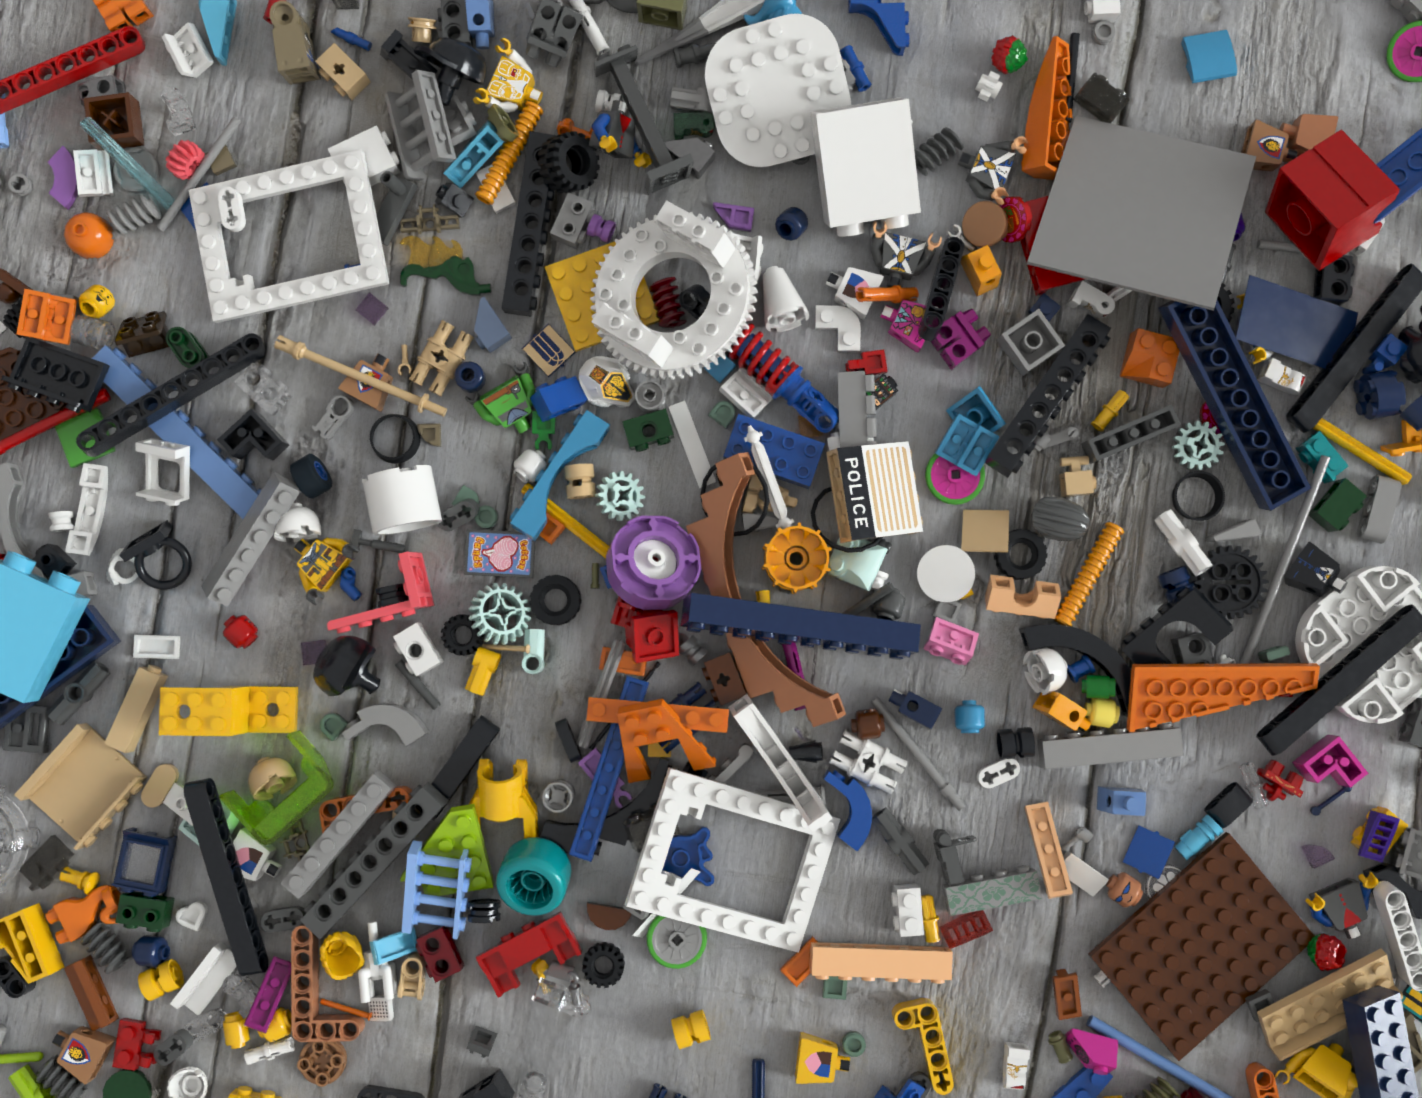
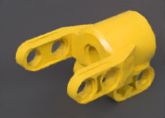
(505, 799)

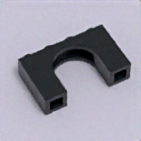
(1188, 607)

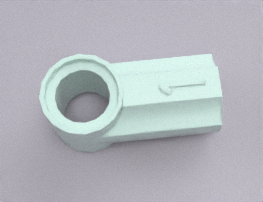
(536, 640)

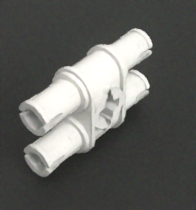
(870, 774)

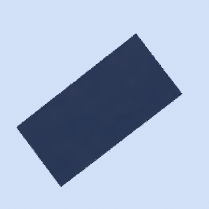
(1293, 322)

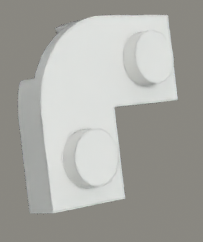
(842, 320)

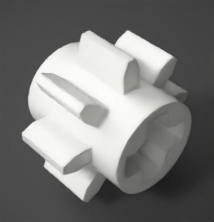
(989, 86)

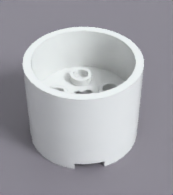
(401, 500)

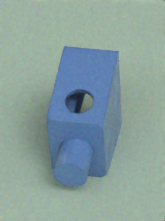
(480, 12)
(1123, 801)

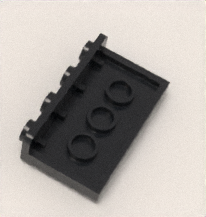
(57, 375)

